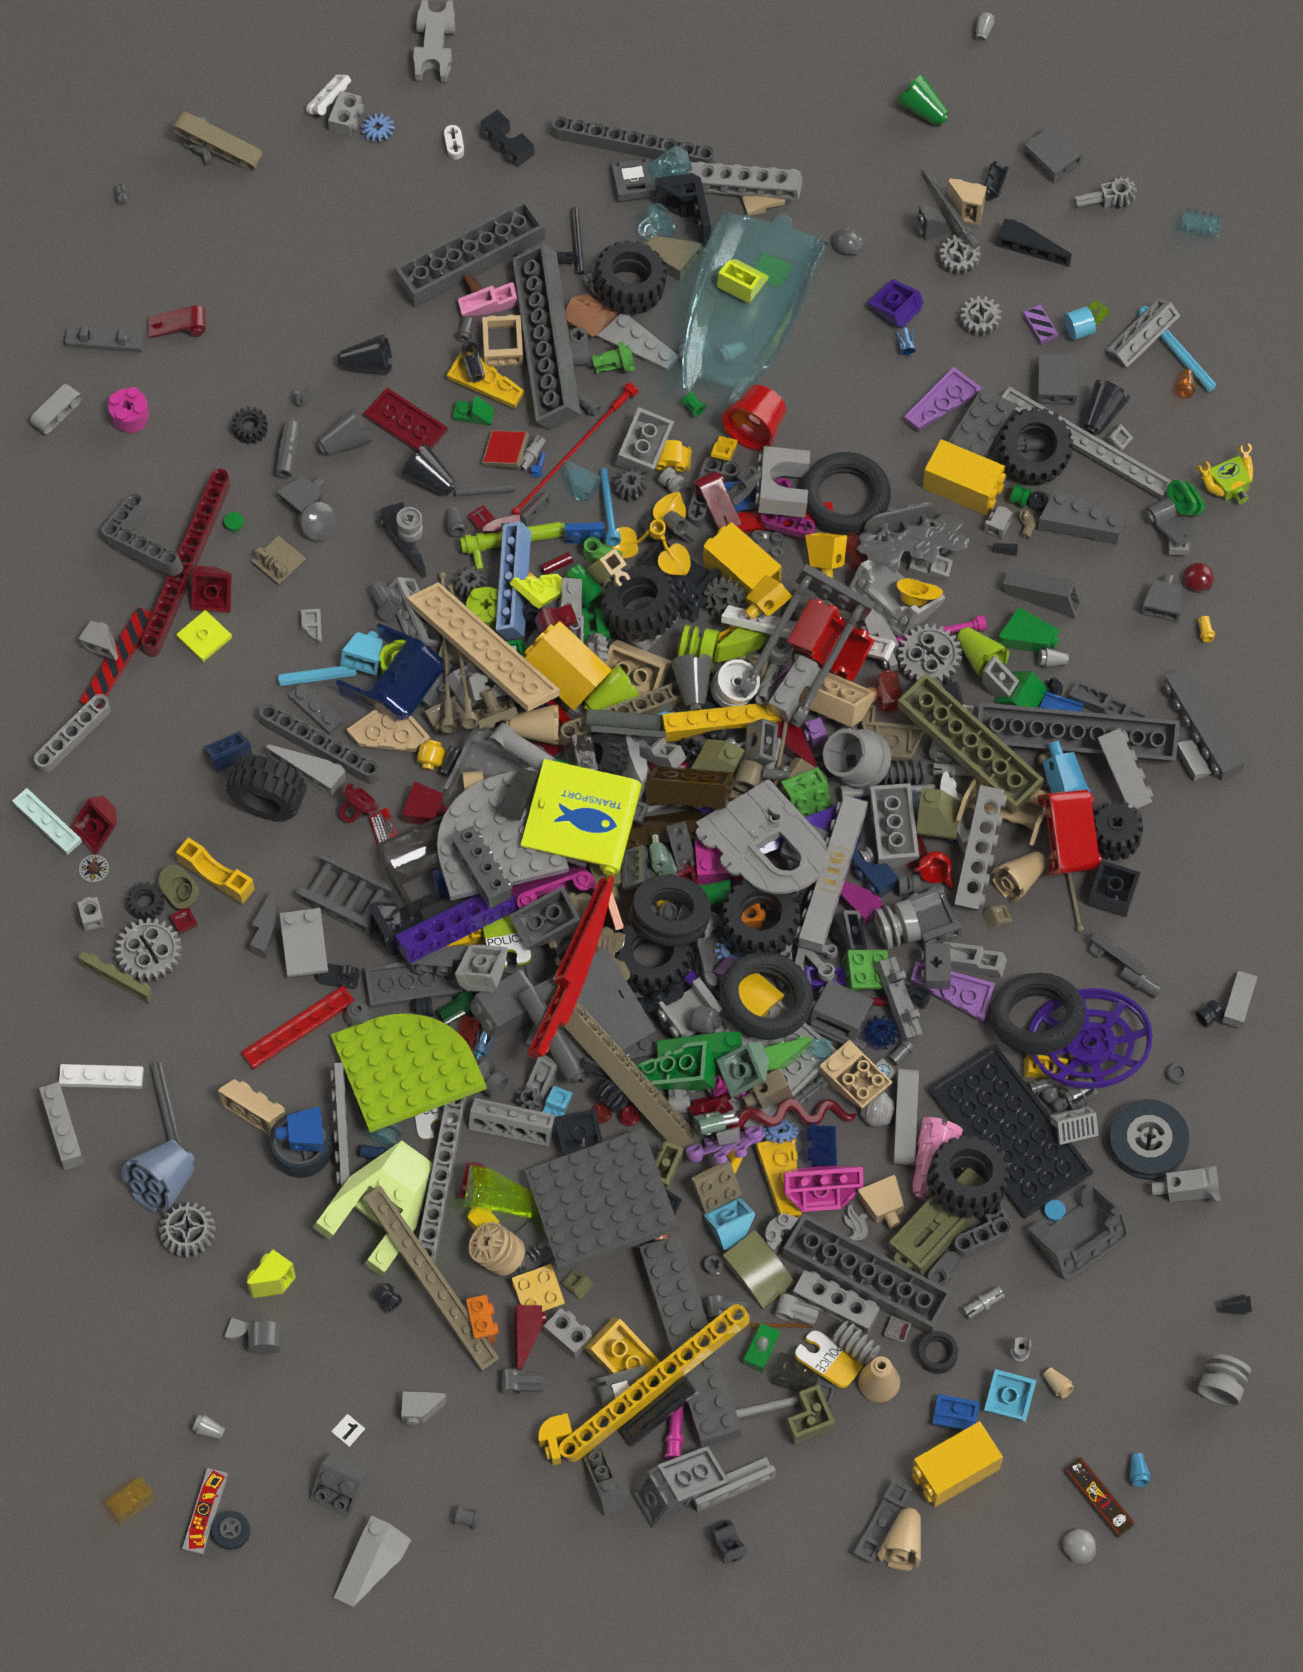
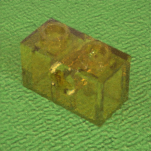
(130, 1500)

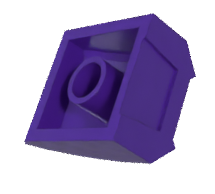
(897, 303)

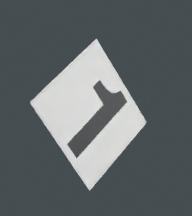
(348, 1430)

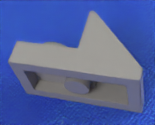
(543, 1075)

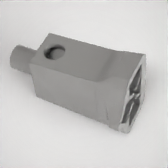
(1190, 1185)

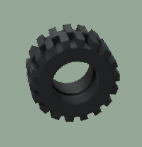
(610, 753)

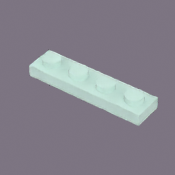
(47, 821)

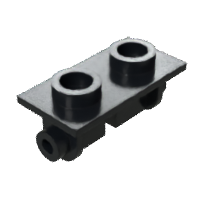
(995, 183)

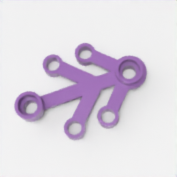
(751, 1136)

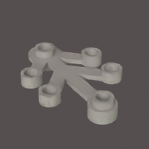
(820, 966)

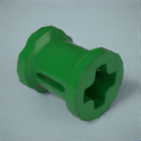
(693, 404)

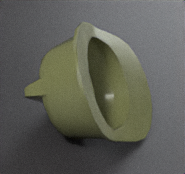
(178, 886)

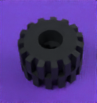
(1117, 830)

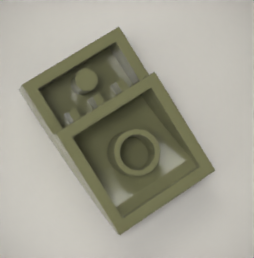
(758, 1269)

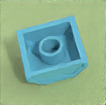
(1010, 1395)

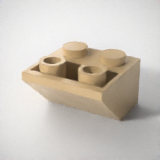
(967, 199)

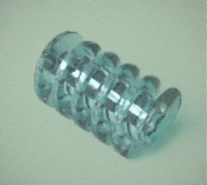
(1201, 222)

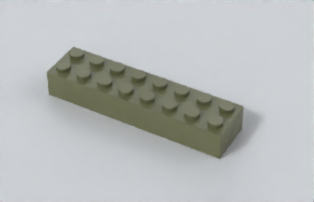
(969, 741)

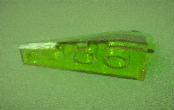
(498, 1194)

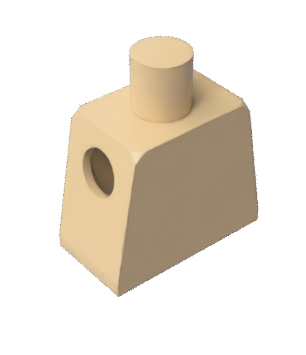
(883, 1201)

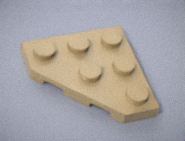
(388, 733)

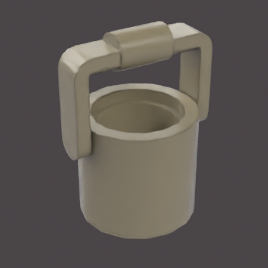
(747, 777)

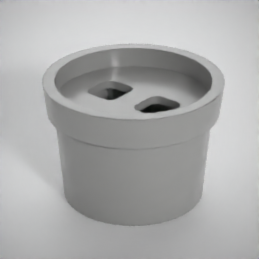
(871, 753)

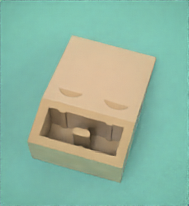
(854, 1075)

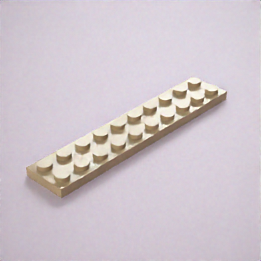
(483, 646)

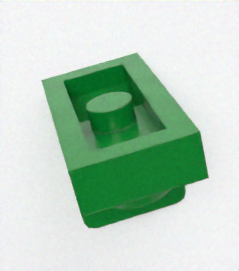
(477, 412)

